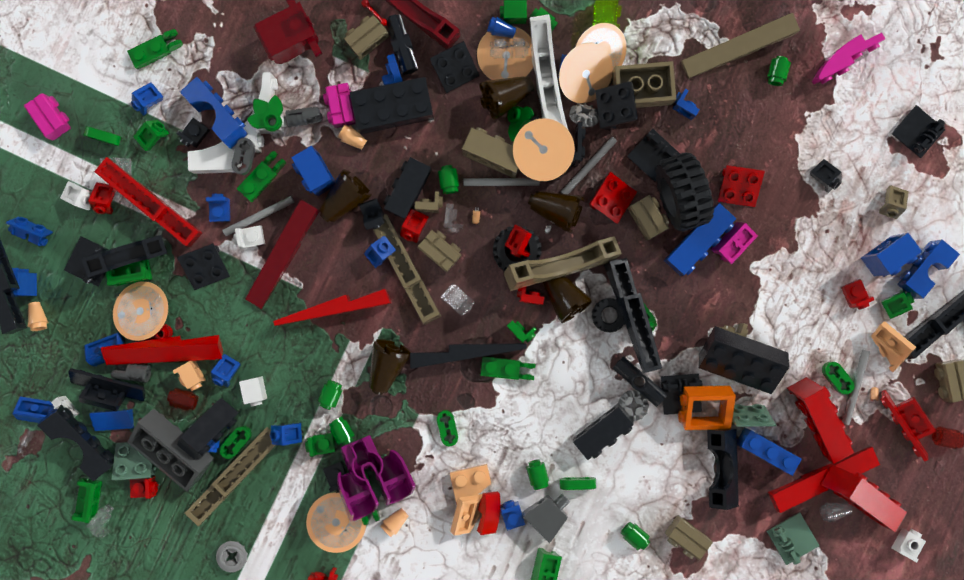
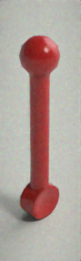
(365, 3)

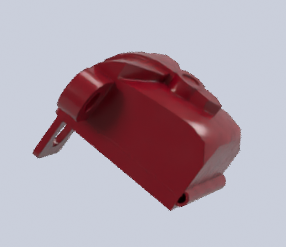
(287, 34)

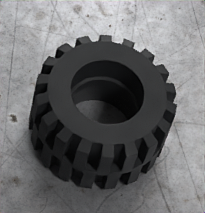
(499, 253)

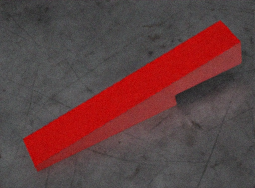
(148, 202)
(337, 306)
(164, 350)
(810, 483)

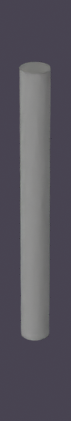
(591, 163)
(500, 182)
(259, 215)
(857, 383)

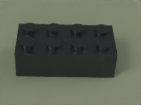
(391, 105)
(743, 360)

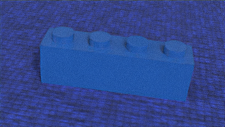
(699, 240)

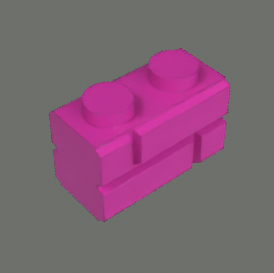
(340, 105)
(47, 116)

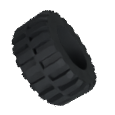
(684, 191)

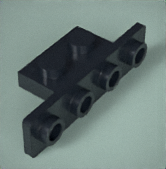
(104, 391)

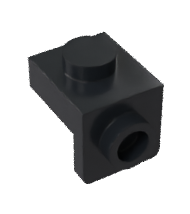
(372, 214)

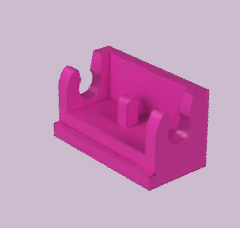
(735, 242)

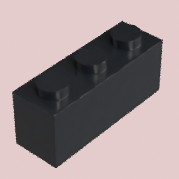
(407, 188)
(208, 429)
(603, 432)

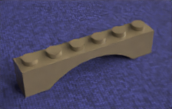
(537, 271)

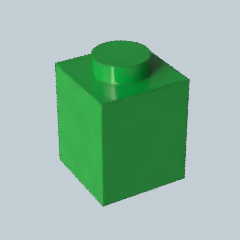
(514, 11)

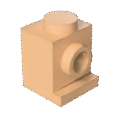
(190, 375)

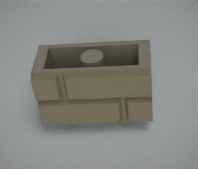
(366, 36)
(648, 217)
(439, 250)
(951, 380)
(688, 537)

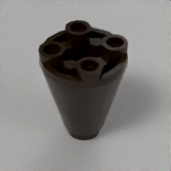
(504, 94)

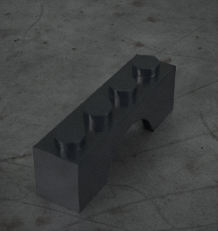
(123, 255)
(62, 424)
(724, 489)

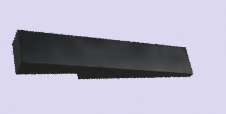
(10, 314)
(634, 314)
(937, 325)
(461, 352)

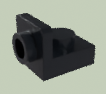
(193, 133)
(827, 175)
(331, 473)

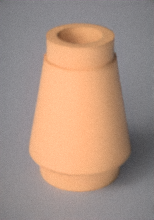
(352, 137)
(36, 317)
(394, 522)

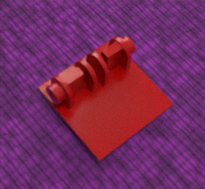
(740, 185)
(613, 197)

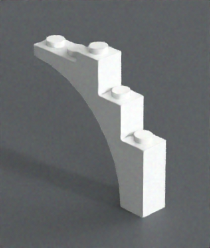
(545, 69)
(219, 157)

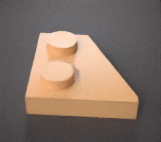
(892, 345)
(470, 481)
(466, 514)

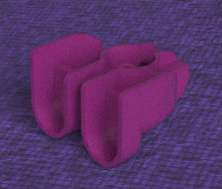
(354, 486)

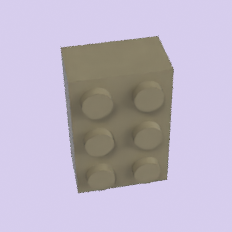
(651, 82)
(490, 151)

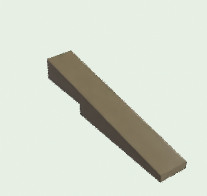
(741, 46)
(408, 274)
(231, 478)

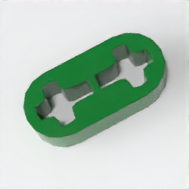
(102, 136)
(841, 375)
(443, 429)
(238, 444)
(577, 483)

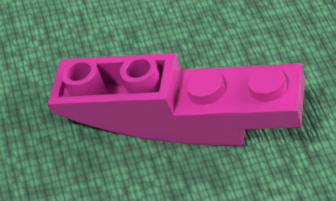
(845, 57)

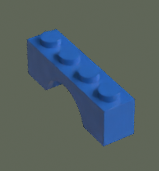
(225, 125)

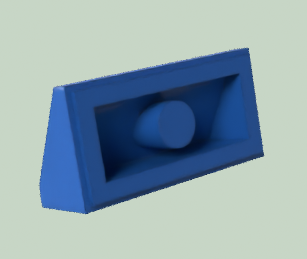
(93, 350)
(32, 409)
(112, 420)

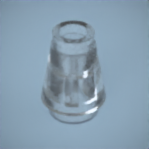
(835, 511)

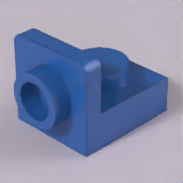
(394, 74)
(145, 98)
(684, 107)
(218, 208)
(379, 251)
(224, 371)
(286, 434)
(512, 514)

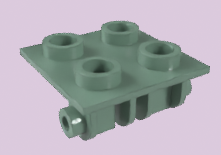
(751, 416)
(130, 464)
(793, 539)

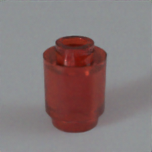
(182, 399)
(948, 438)

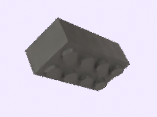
(158, 440)

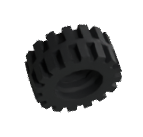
(597, 318)

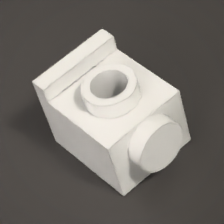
(909, 544)

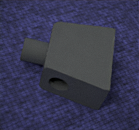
(547, 515)

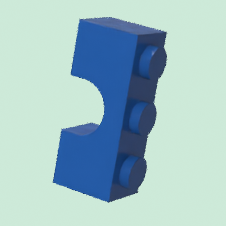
(916, 278)
(768, 451)

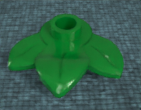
(265, 113)
(518, 117)

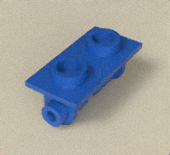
(21, 227)

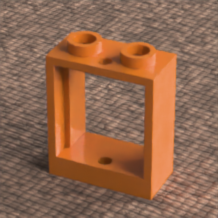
(705, 393)

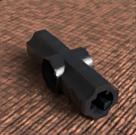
(401, 44)
(649, 389)

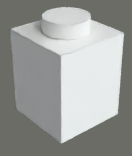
(253, 391)

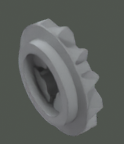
(587, 120)
(627, 399)
(223, 554)

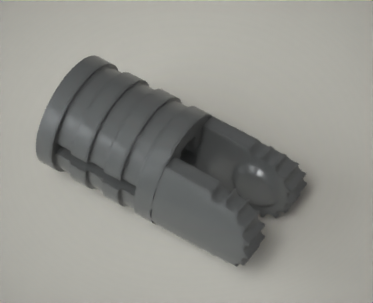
(303, 116)
(132, 372)

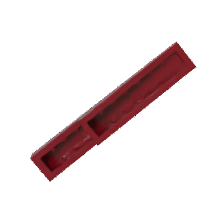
(282, 253)

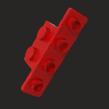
(912, 420)

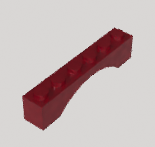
(428, 21)

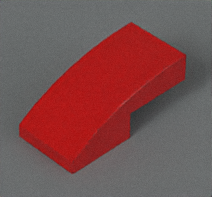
(490, 511)

